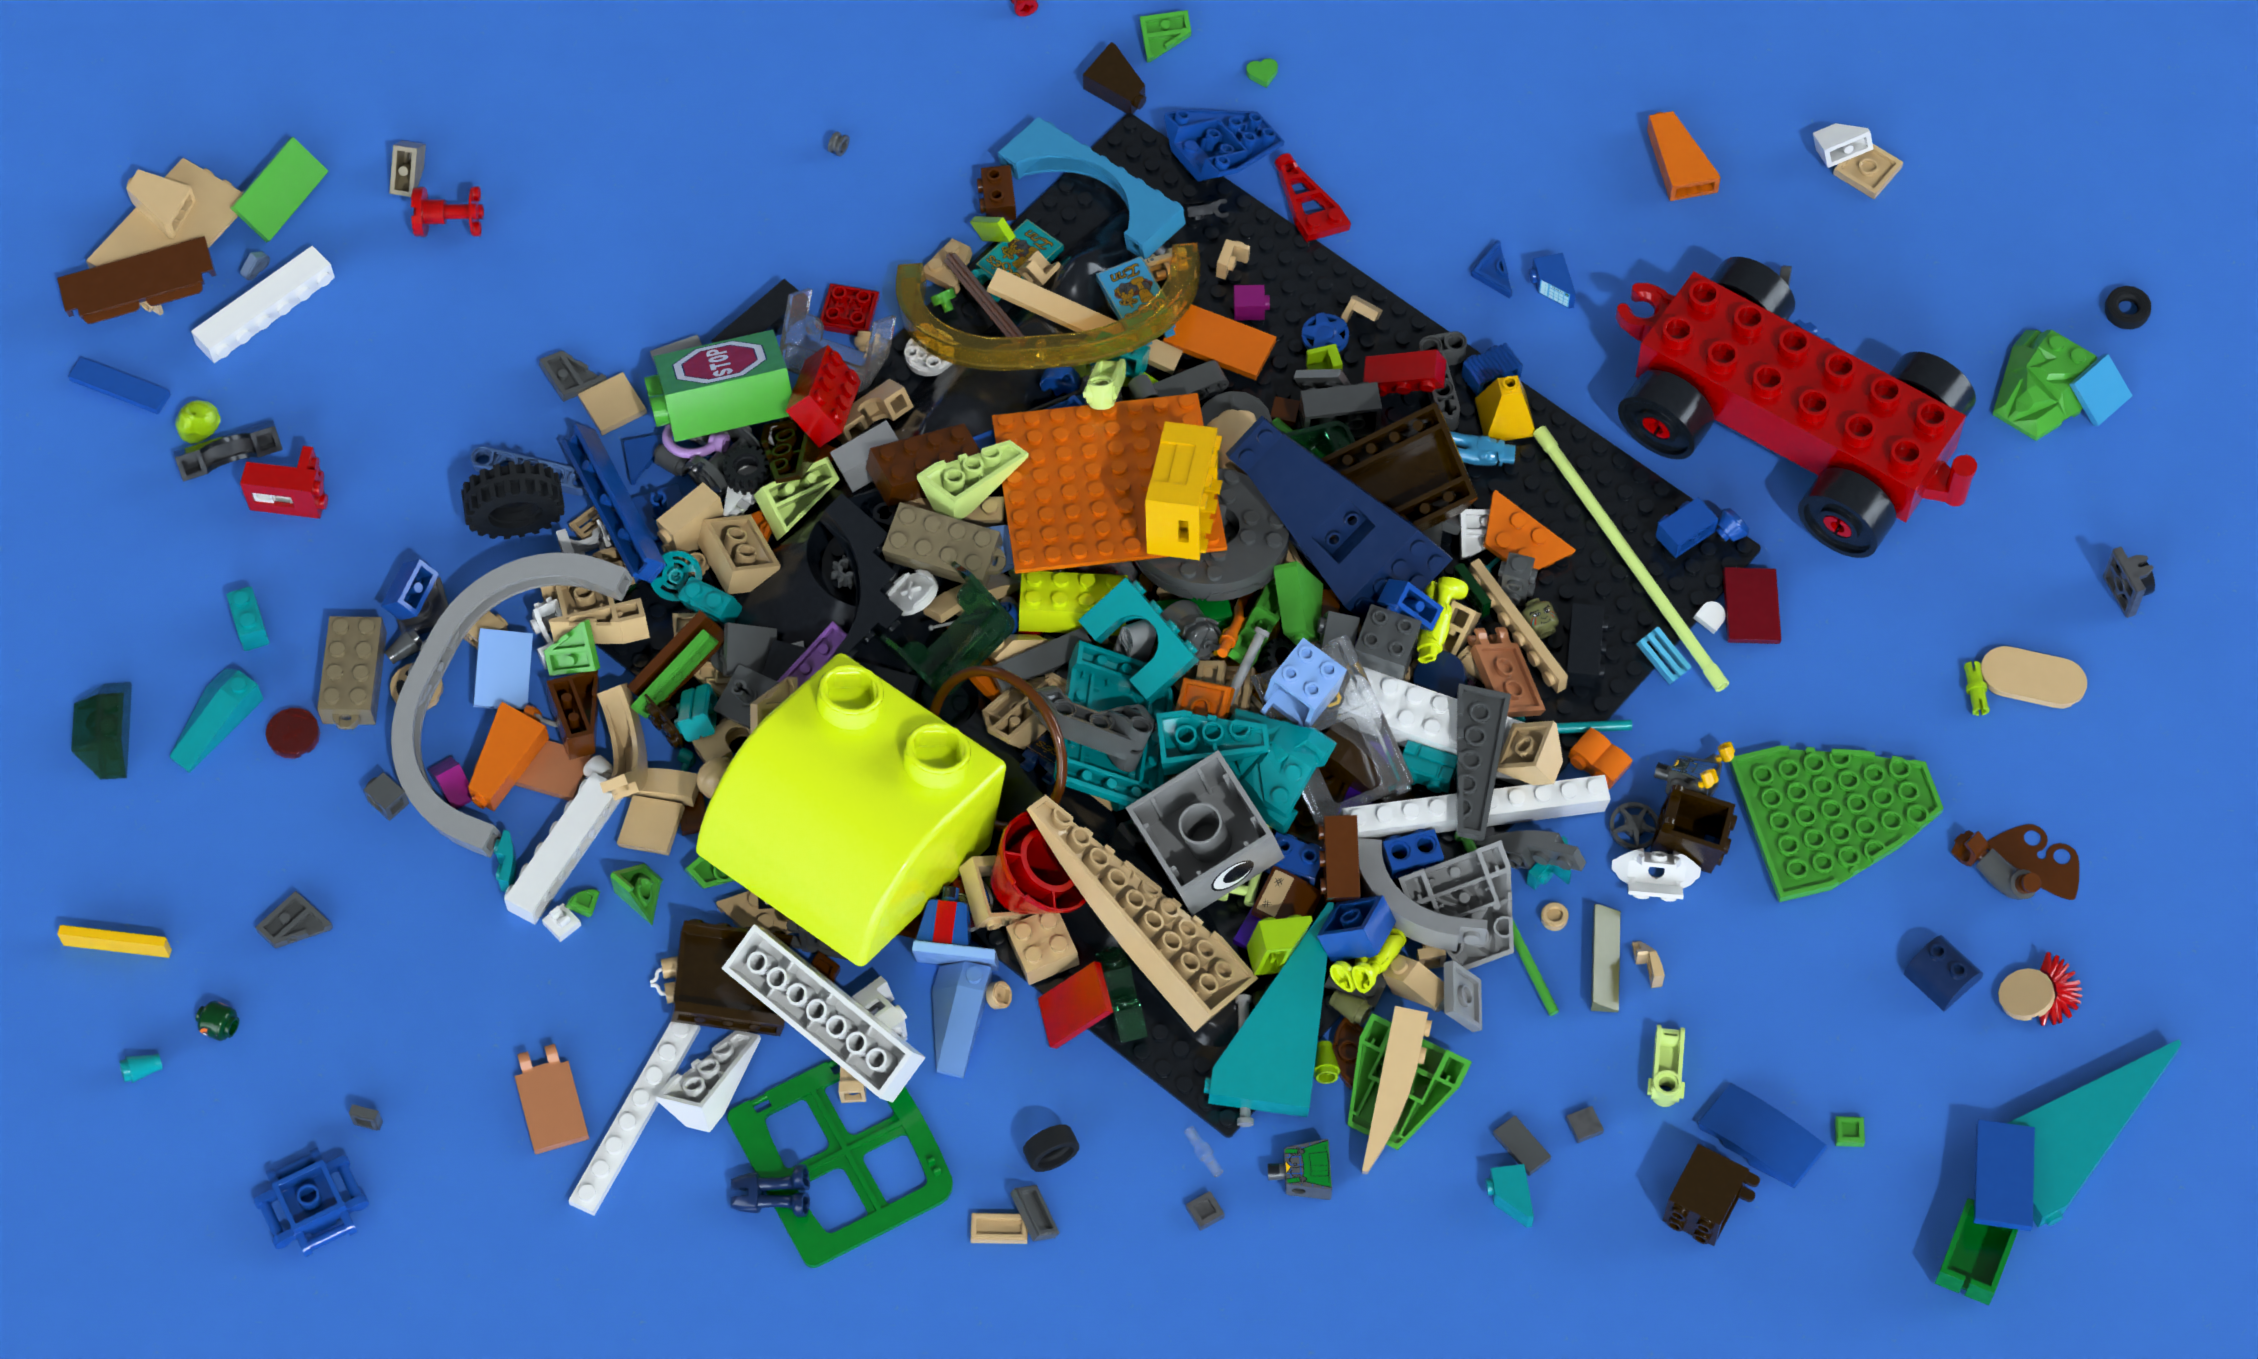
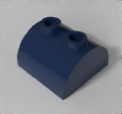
(1942, 972)

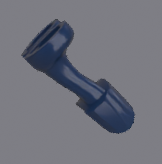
(757, 1200)

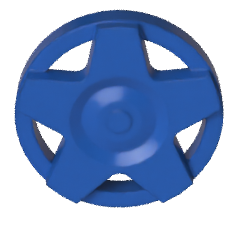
(1325, 332)

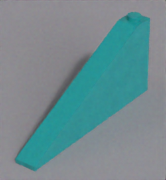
(1275, 1049)
(2081, 1128)

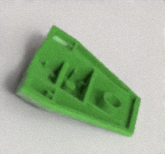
(1431, 1087)

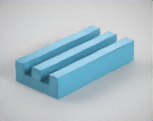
(1664, 645)

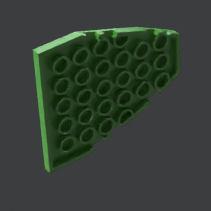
(1830, 812)

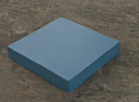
(2100, 389)

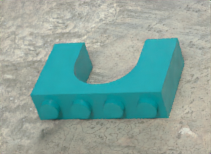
(1173, 654)

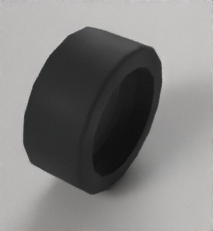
(1051, 1148)

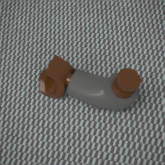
(2005, 877)

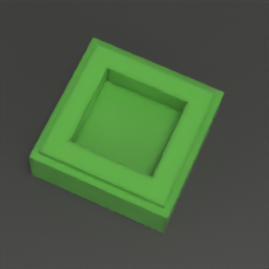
(1849, 1131)

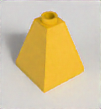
(1505, 410)

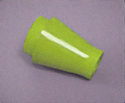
(1326, 1064)

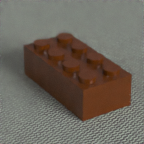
(897, 463)

